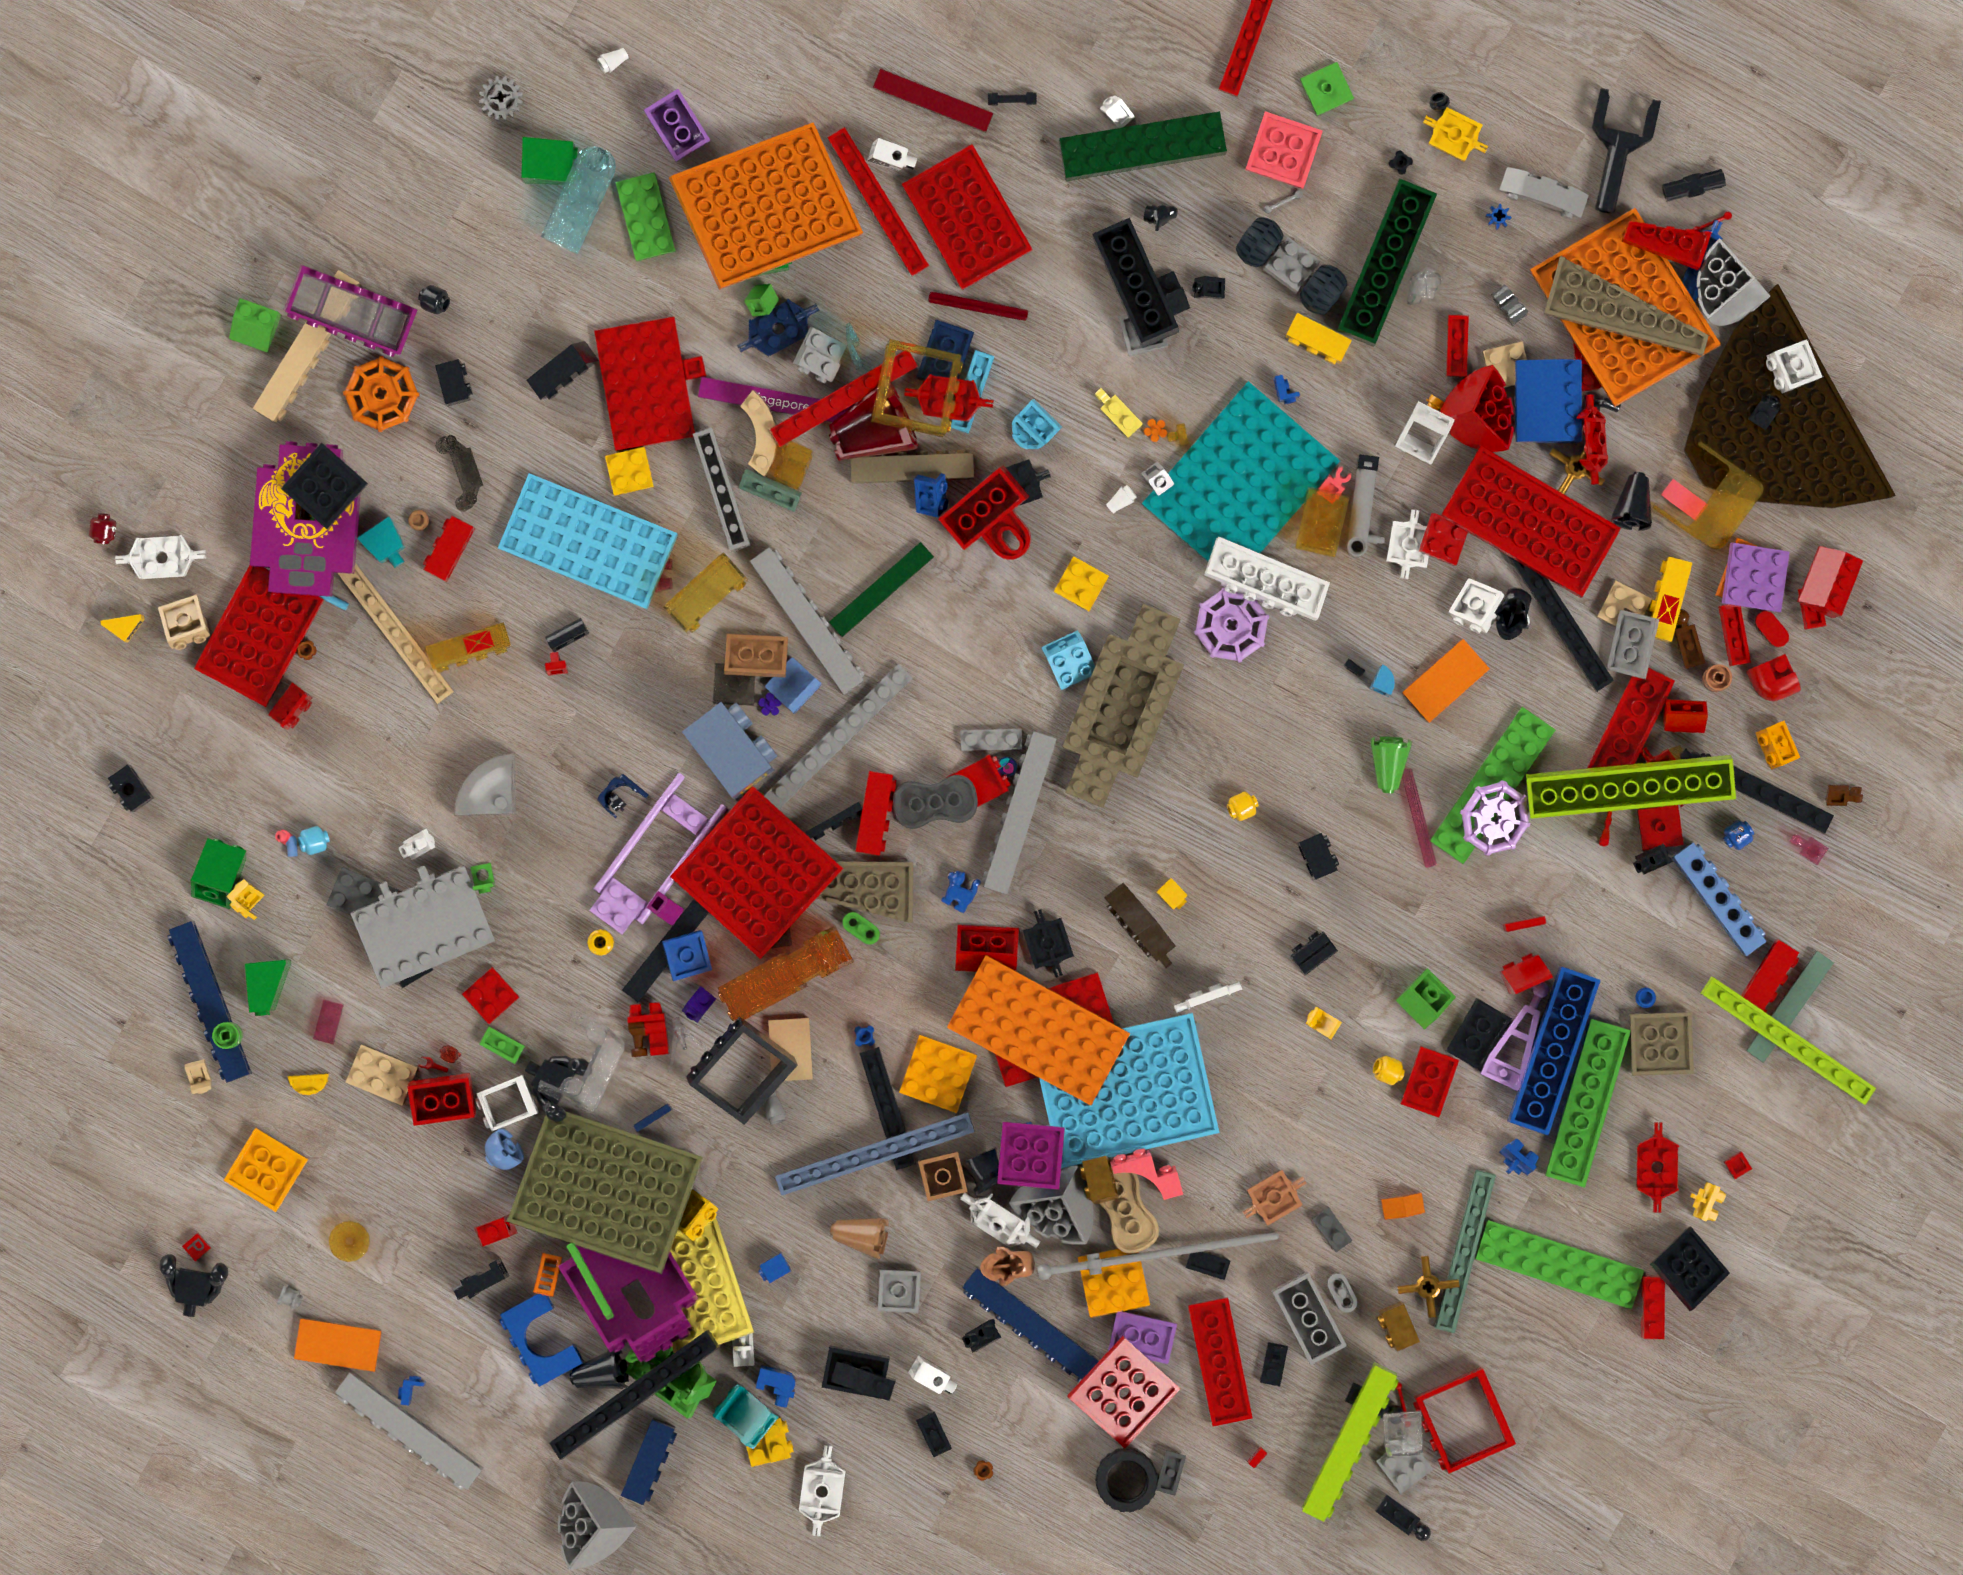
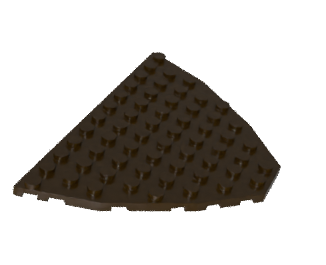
(1812, 445)

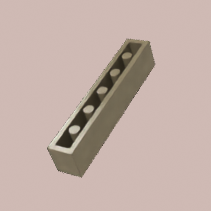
(906, 467)

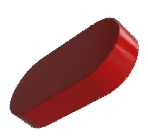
(1772, 629)

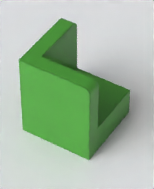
(761, 300)

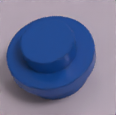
(1645, 997)

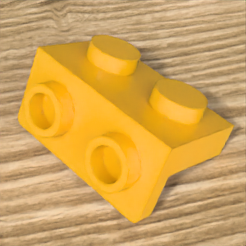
(244, 898)

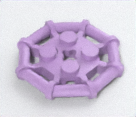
(1229, 637)
(1504, 823)

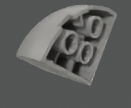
(1727, 287)
(489, 789)
(1058, 1212)
(591, 1525)

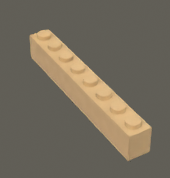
(294, 367)

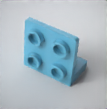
(1069, 659)

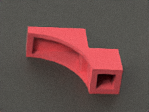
(1141, 1163)

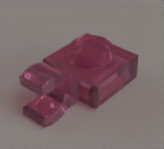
(1811, 849)

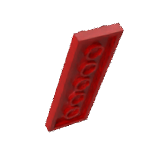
(1632, 720)
(1220, 1361)

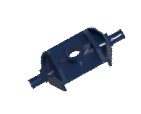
(790, 316)

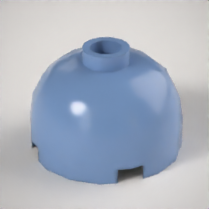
(501, 1150)

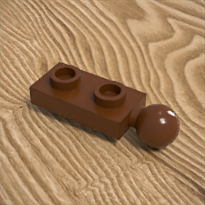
(1688, 642)

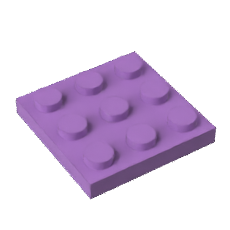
(1755, 577)

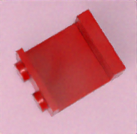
(986, 778)

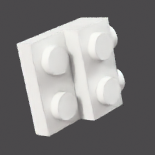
(1793, 366)
(1476, 606)

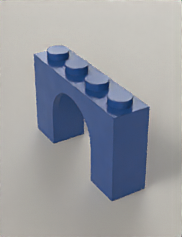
(542, 1367)

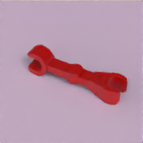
(1605, 836)

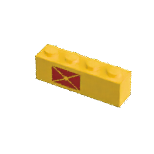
(1669, 596)

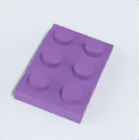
(1147, 1334)

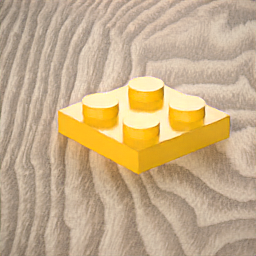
(629, 471)
(1081, 584)

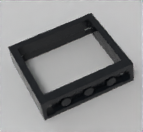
(767, 1086)

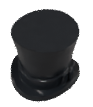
(983, 1170)

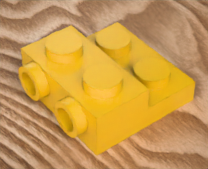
(696, 1216)
(772, 1446)

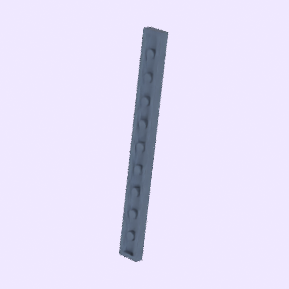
(875, 1153)

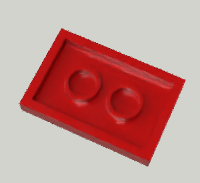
(1429, 1081)

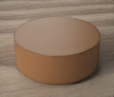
(418, 520)

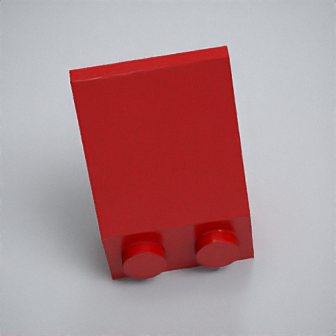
(1525, 974)

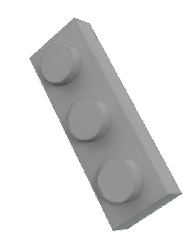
(991, 739)

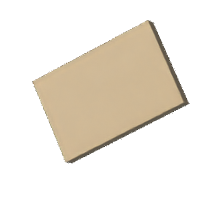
(795, 1038)

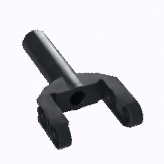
(1619, 146)

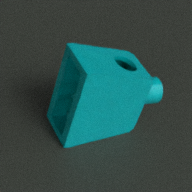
(384, 542)

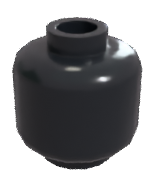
(434, 299)

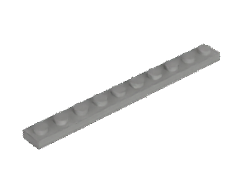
(838, 736)

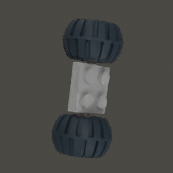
(1291, 265)

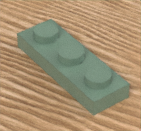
(770, 490)

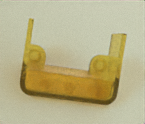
(705, 592)

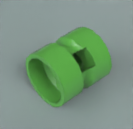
(227, 1035)

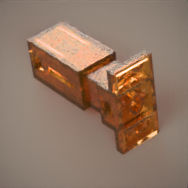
(784, 975)

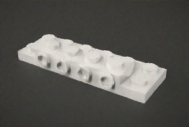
(1266, 580)

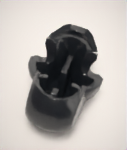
(1513, 613)

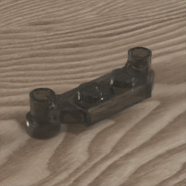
(465, 469)

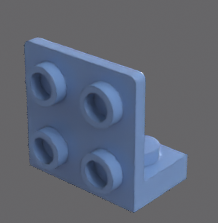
(795, 688)

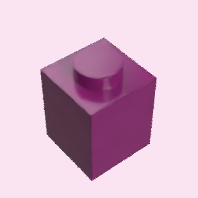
(665, 908)

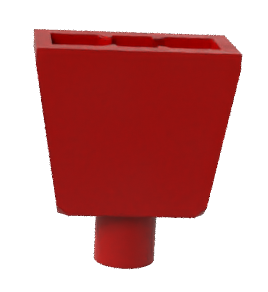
(494, 1231)

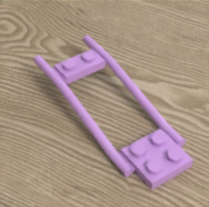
(620, 905)

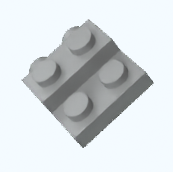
(819, 356)

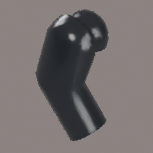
(1605, 403)

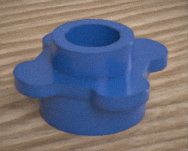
(859, 1036)

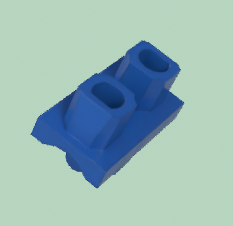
(1516, 1161)

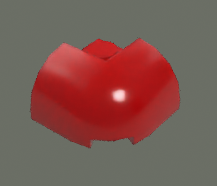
(1774, 679)

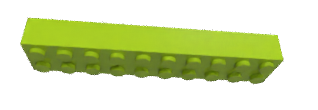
(1631, 786)

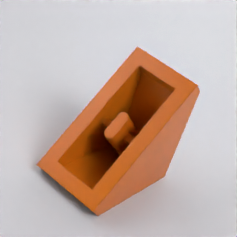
(1403, 1206)

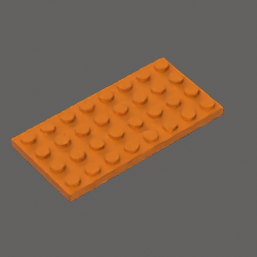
(1038, 1030)

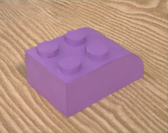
(676, 125)

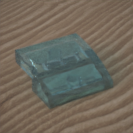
(853, 342)

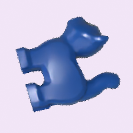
(956, 892)

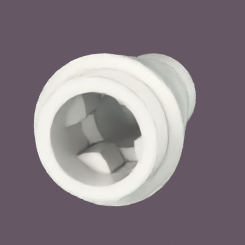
(611, 60)
(1121, 499)

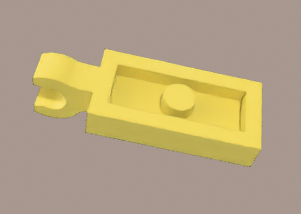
(1118, 413)

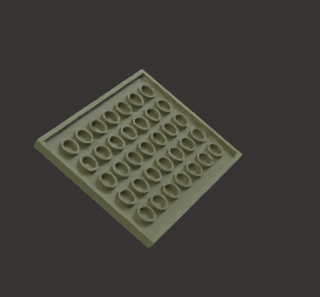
(605, 1190)

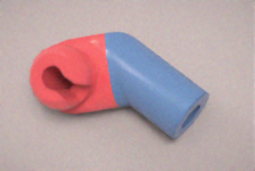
(289, 840)

